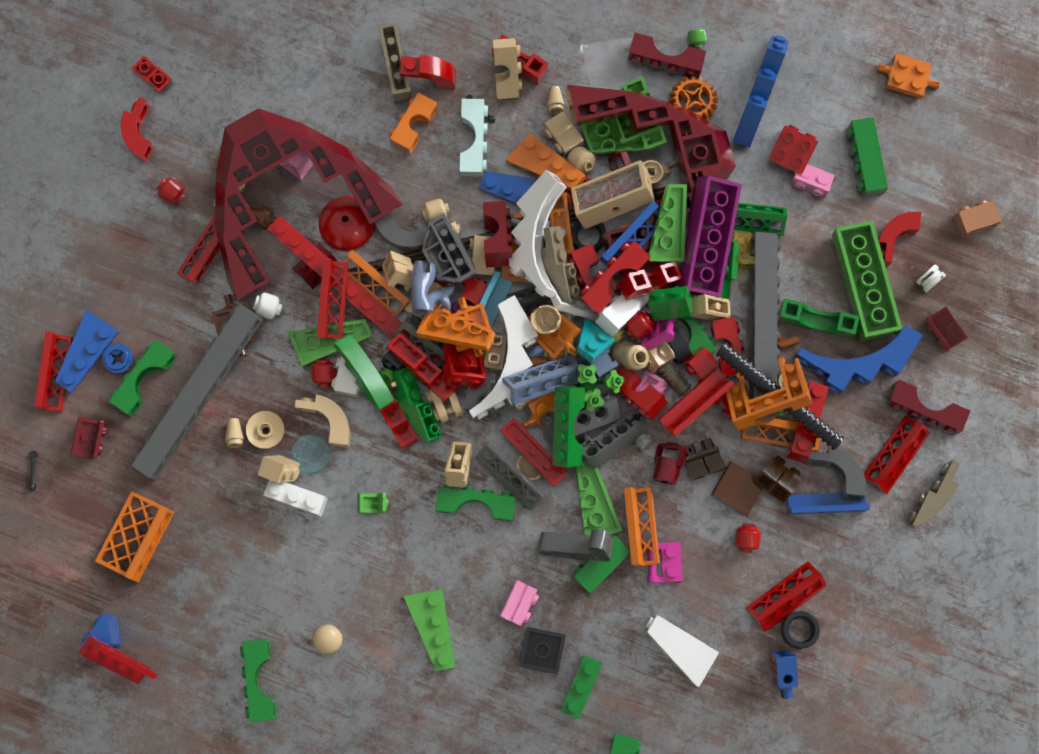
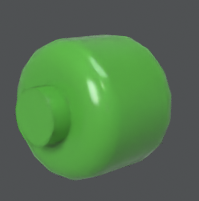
(697, 37)

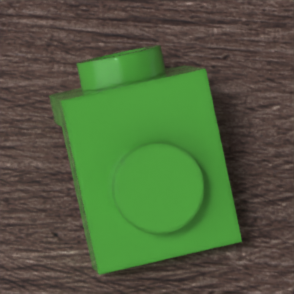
(372, 503)

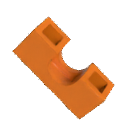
(420, 109)

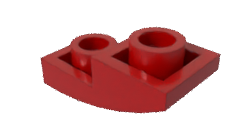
(151, 74)

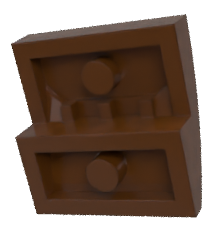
(737, 488)

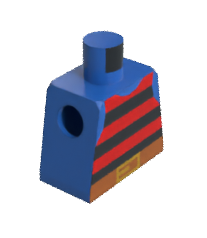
(784, 664)

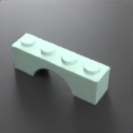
(473, 115)

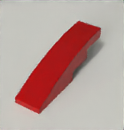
(421, 366)
(399, 424)

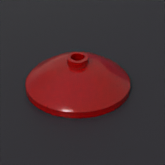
(343, 235)

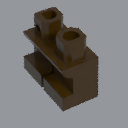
(704, 462)
(786, 479)

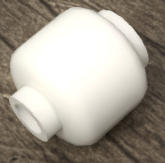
(267, 305)

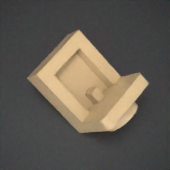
(659, 356)

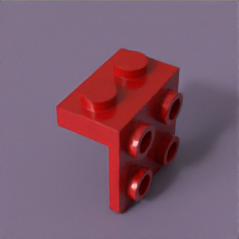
(793, 149)

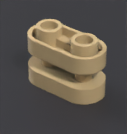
(440, 412)

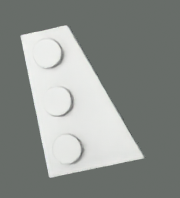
(575, 308)

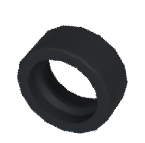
(577, 244)
(679, 346)
(814, 625)

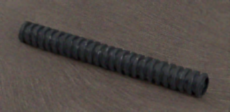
(766, 385)

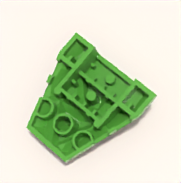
(617, 134)

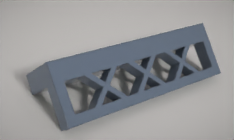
(544, 381)

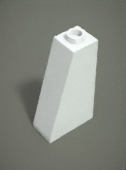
(684, 650)

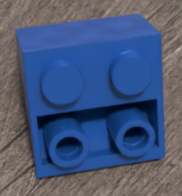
(105, 630)

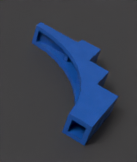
(761, 90)
(863, 369)

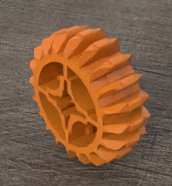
(700, 87)

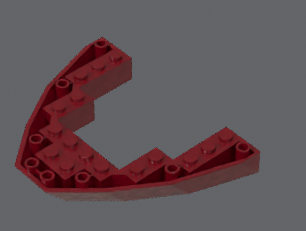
(698, 143)
(259, 144)

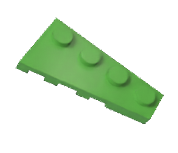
(670, 227)
(311, 348)
(595, 502)
(432, 623)

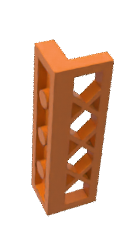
(352, 255)
(778, 425)
(634, 526)

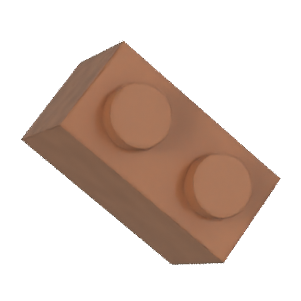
(977, 218)

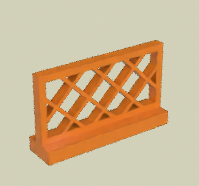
(146, 546)

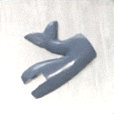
(420, 284)

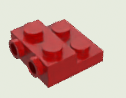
(463, 367)

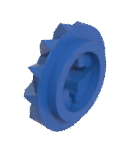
(117, 349)

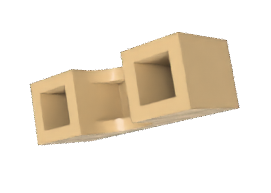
(506, 54)

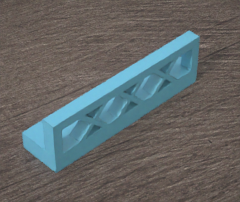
(494, 295)

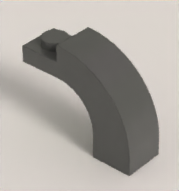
(398, 237)
(846, 467)

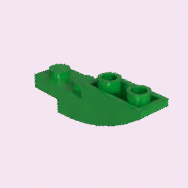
(414, 408)

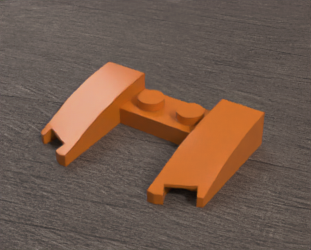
(560, 217)
(793, 395)

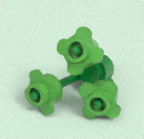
(587, 379)

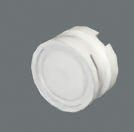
(932, 280)

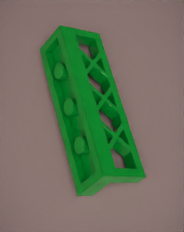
(763, 213)

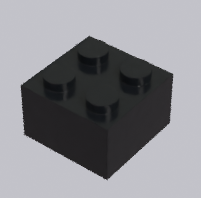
(542, 650)

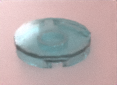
(311, 453)

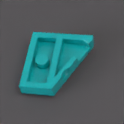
(593, 341)

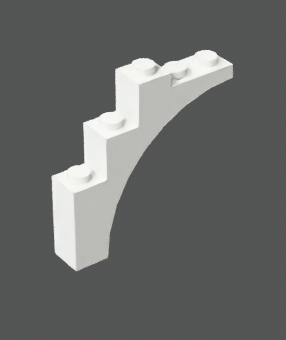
(529, 233)
(518, 334)

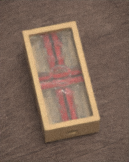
(612, 194)

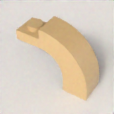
(339, 425)

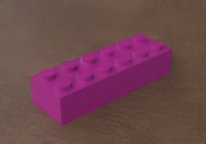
(709, 235)

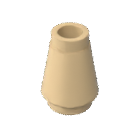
(555, 101)
(234, 434)

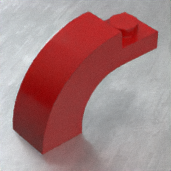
(429, 68)
(131, 133)
(900, 225)

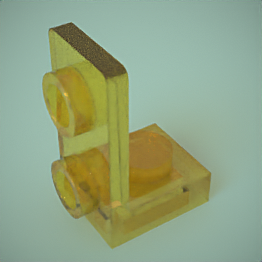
(744, 259)

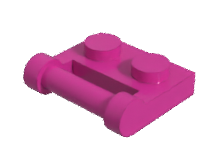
(658, 336)
(670, 563)

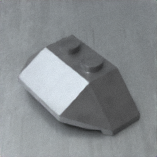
(447, 252)

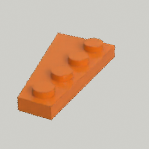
(537, 158)
(455, 330)

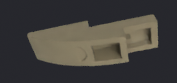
(555, 260)
(932, 502)

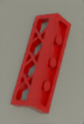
(206, 257)
(325, 296)
(46, 372)
(695, 402)
(533, 452)
(900, 455)
(790, 598)
(115, 660)

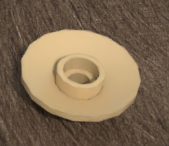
(263, 420)

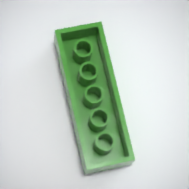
(866, 280)

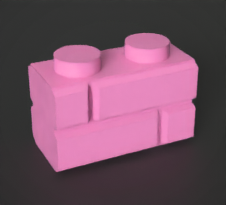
(518, 603)

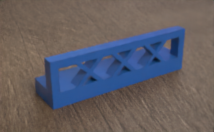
(631, 230)
(824, 504)

